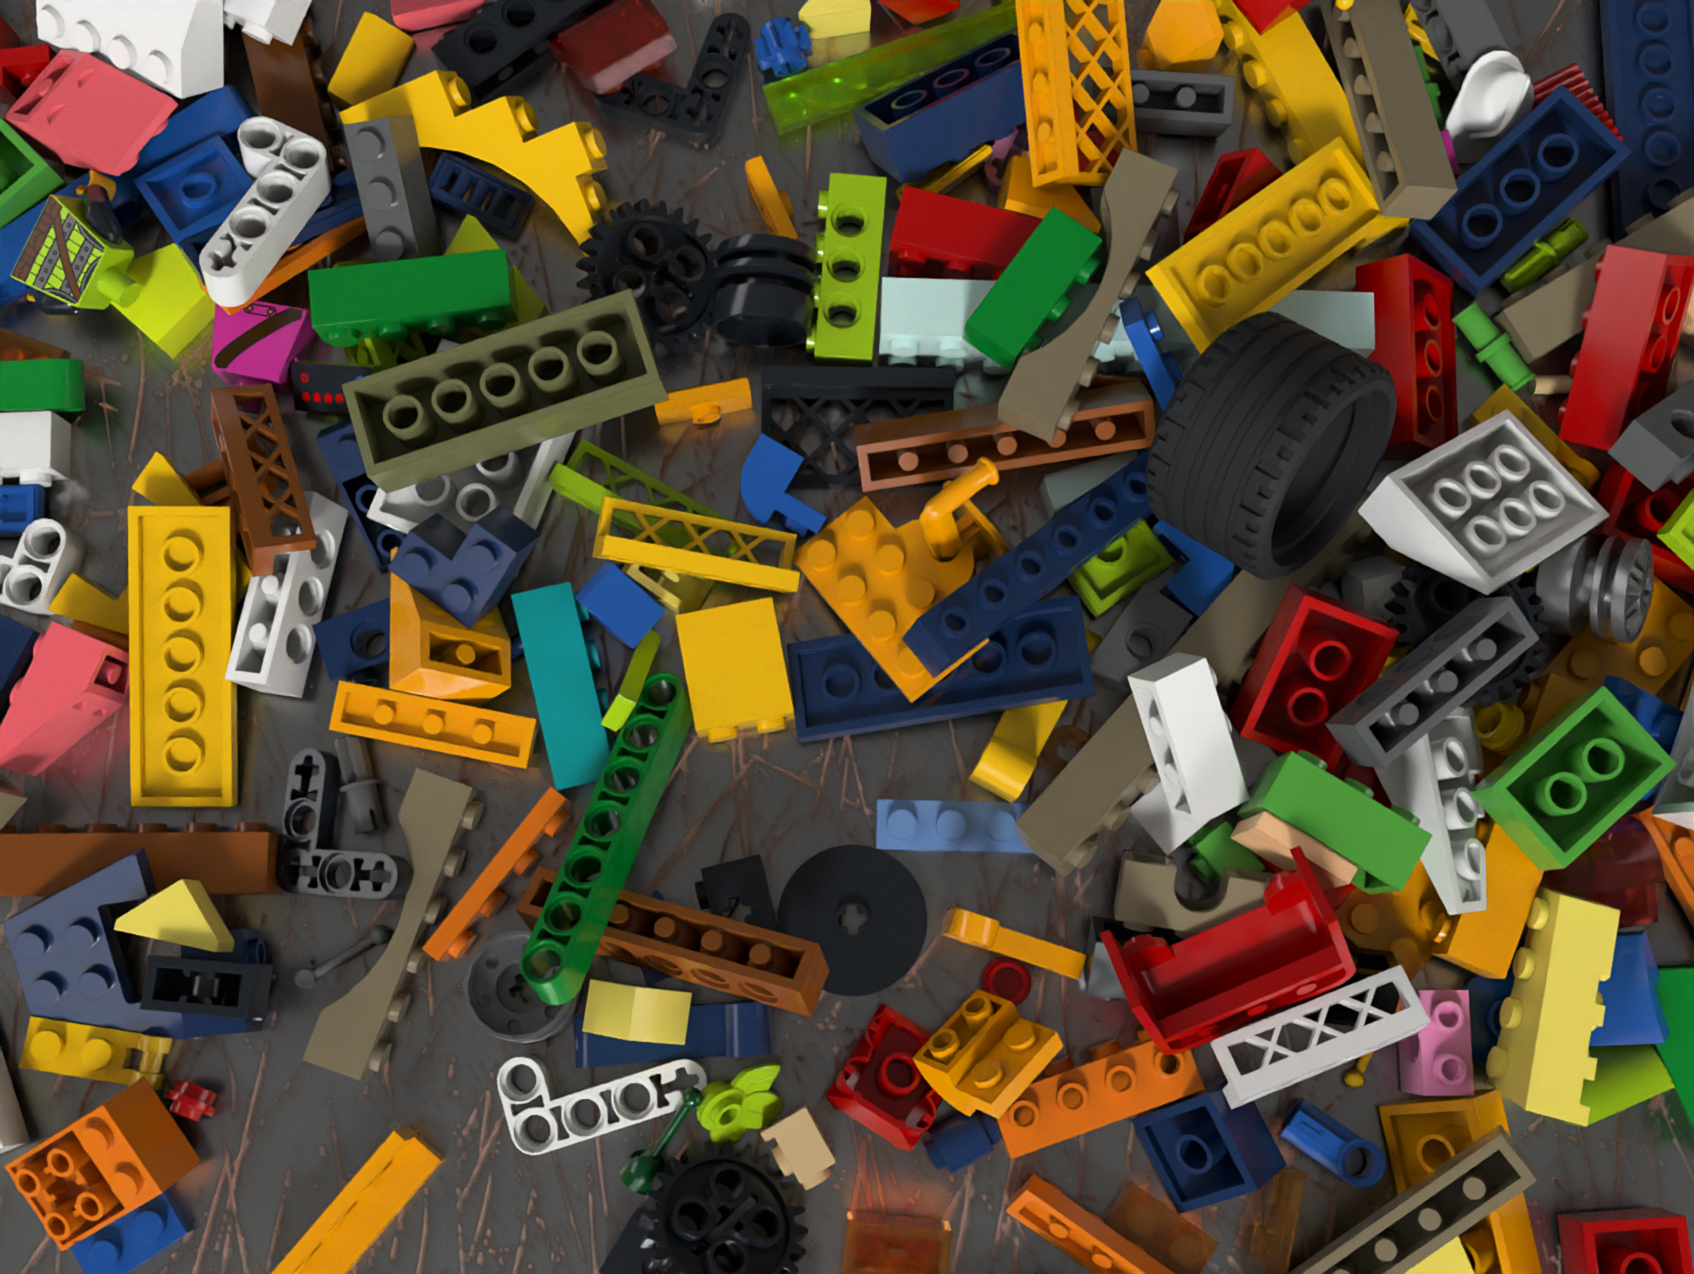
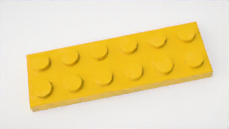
(1269, 244)
(180, 655)

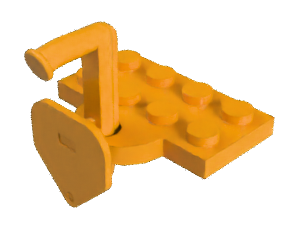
(891, 576)

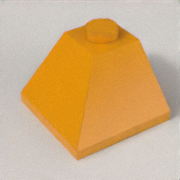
(1181, 37)
(1020, 197)

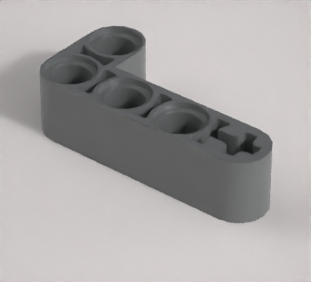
(1459, 33)

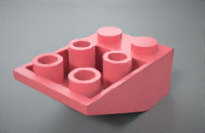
(89, 114)
(61, 698)

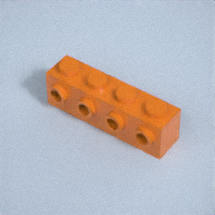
(1095, 1093)

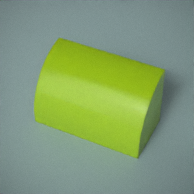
(1622, 1079)

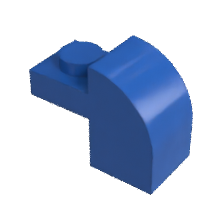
(764, 484)
(1202, 572)

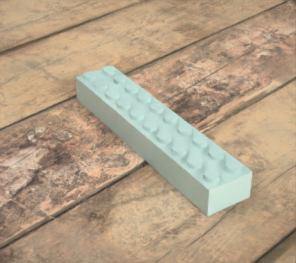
(927, 318)

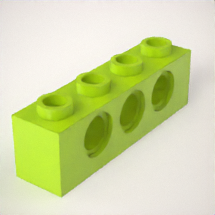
(862, 202)

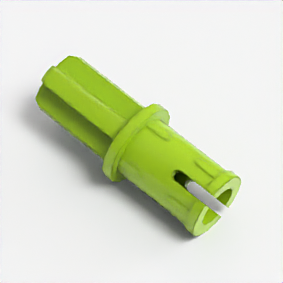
(1545, 255)

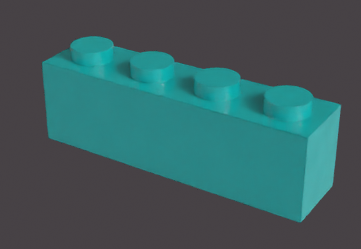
(564, 683)

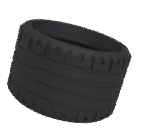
(1270, 444)

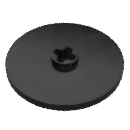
(881, 891)

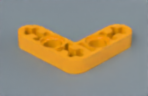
(989, 935)

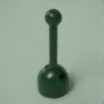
(645, 1162)

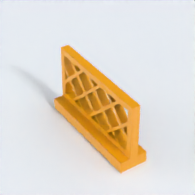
(1050, 88)

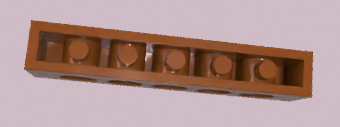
(701, 948)

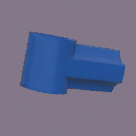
(1329, 1143)

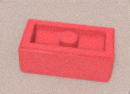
(423, 14)

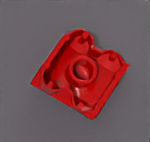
(883, 1083)

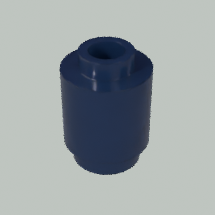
(961, 1140)

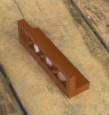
(244, 482)

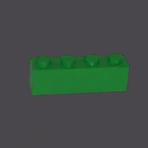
(413, 297)

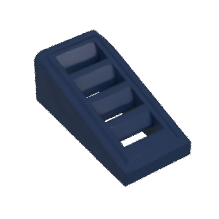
(443, 177)

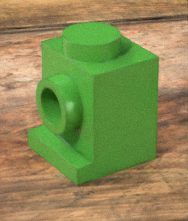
(1214, 849)

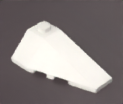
(1435, 785)

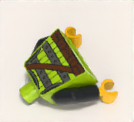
(78, 253)

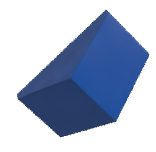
(619, 605)

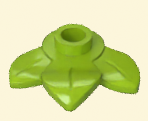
(740, 1105)

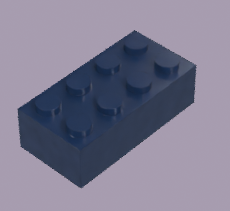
(946, 110)
(1520, 191)

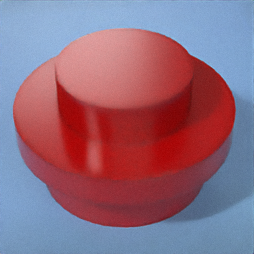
(1007, 979)
(191, 1101)

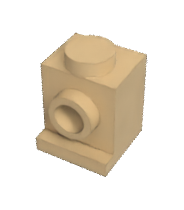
(800, 1147)

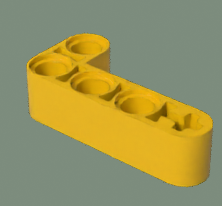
(1017, 743)

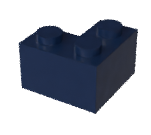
(461, 570)

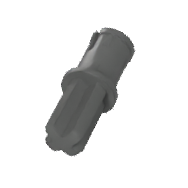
(359, 784)

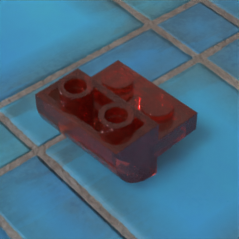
(615, 45)
(1616, 871)

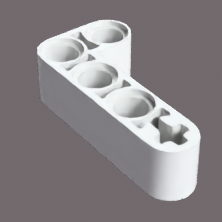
(288, 189)
(34, 565)
(607, 1095)

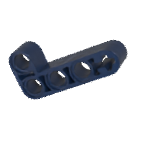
(712, 1031)

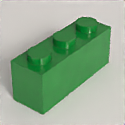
(1033, 289)

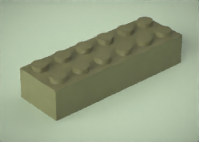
(504, 392)

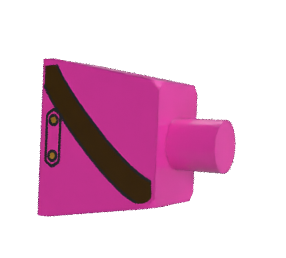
(260, 345)

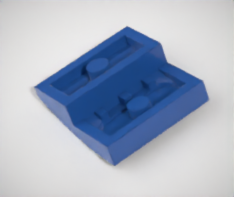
(1630, 996)

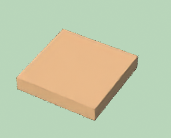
(1274, 838)

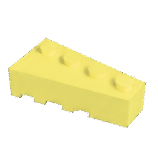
(1554, 1006)

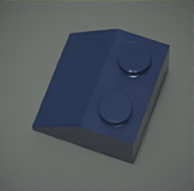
(1207, 1148)

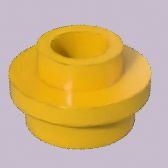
(1499, 725)

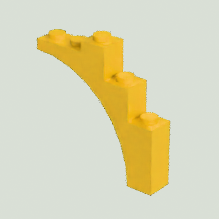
(504, 134)

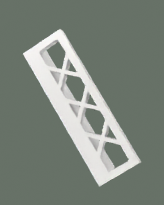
(1326, 1055)

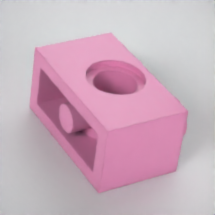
(1439, 1055)

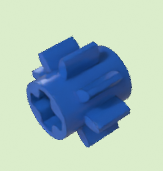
(783, 47)

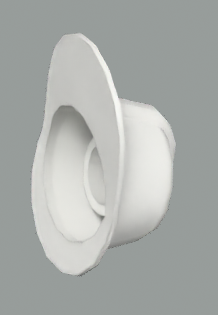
(1489, 105)

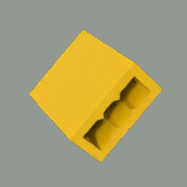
(735, 669)

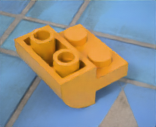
(986, 1055)

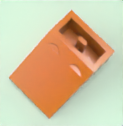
(103, 1164)

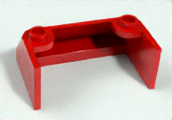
(1236, 968)

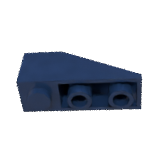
(346, 464)

